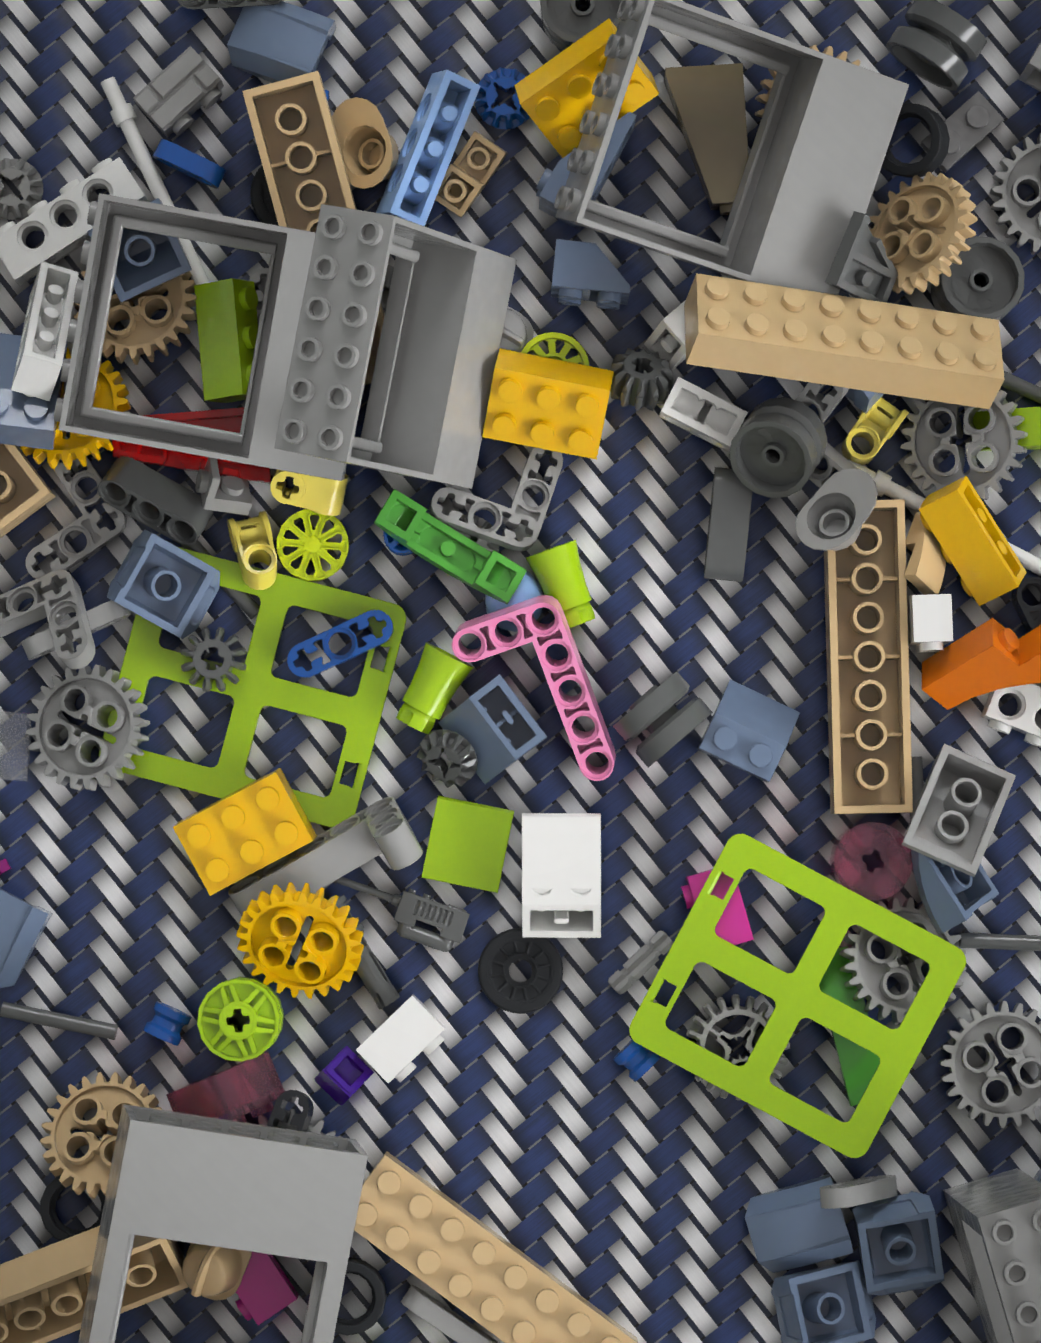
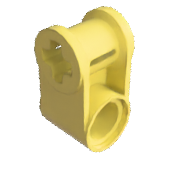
(875, 427)
(310, 492)
(252, 544)

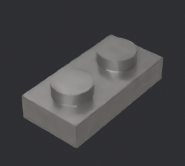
(967, 128)

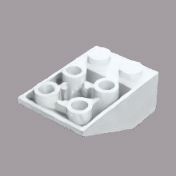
(561, 875)

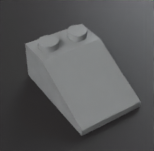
(958, 810)

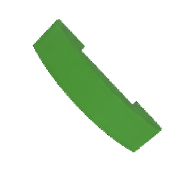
(449, 549)
(855, 1061)

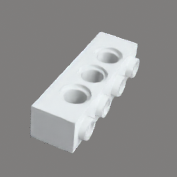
(60, 241)
(45, 331)

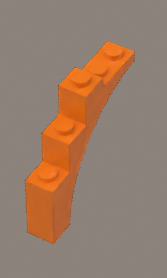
(982, 663)

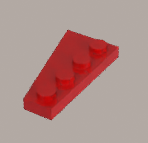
(221, 419)

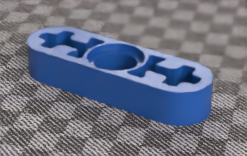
(317, 664)

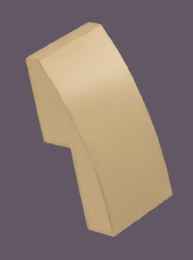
(469, 173)
(926, 563)

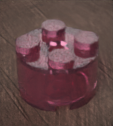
(862, 840)

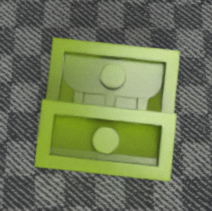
(467, 844)

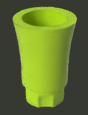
(563, 578)
(432, 688)

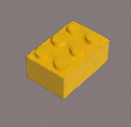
(562, 88)
(547, 403)
(245, 831)

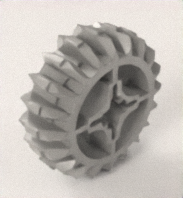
(709, 1028)

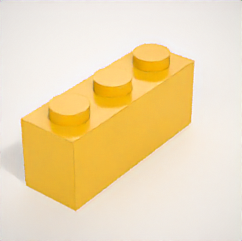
(971, 541)

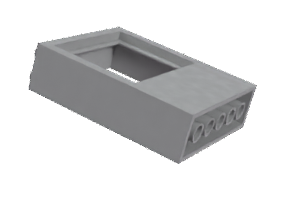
(805, 170)
(273, 350)
(431, 355)
(229, 1190)
(1001, 1249)

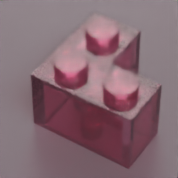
(232, 1092)

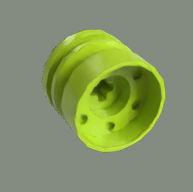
(255, 1001)

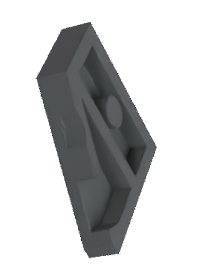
(862, 263)

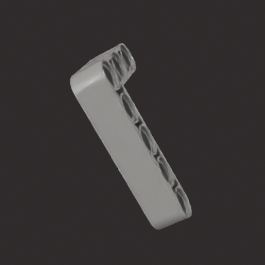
(337, 852)

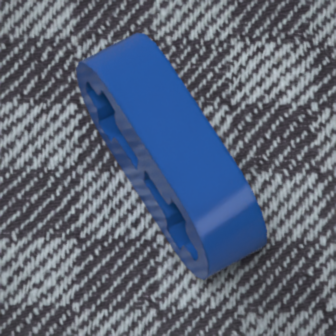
(189, 163)

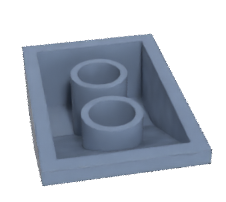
(552, 180)
(24, 419)

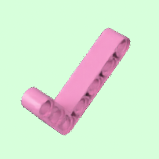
(555, 671)

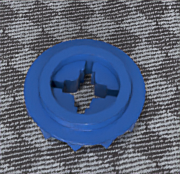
(500, 116)

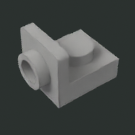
(222, 492)

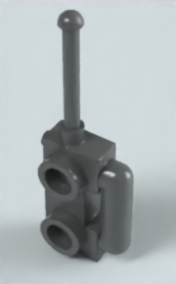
(415, 907)

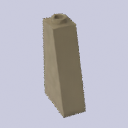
(713, 123)

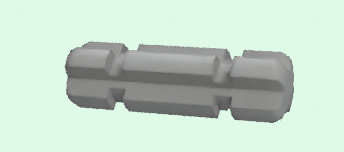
(640, 962)

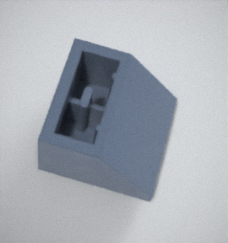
(587, 275)
(495, 727)

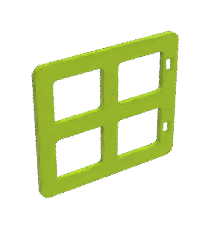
(259, 689)
(799, 997)

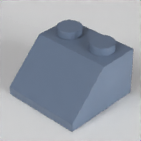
(147, 261)
(749, 731)

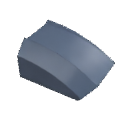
(279, 41)
(165, 585)
(949, 893)
(19, 932)
(793, 1229)
(898, 1244)
(824, 1305)

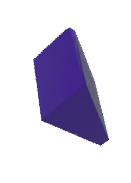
(343, 1075)

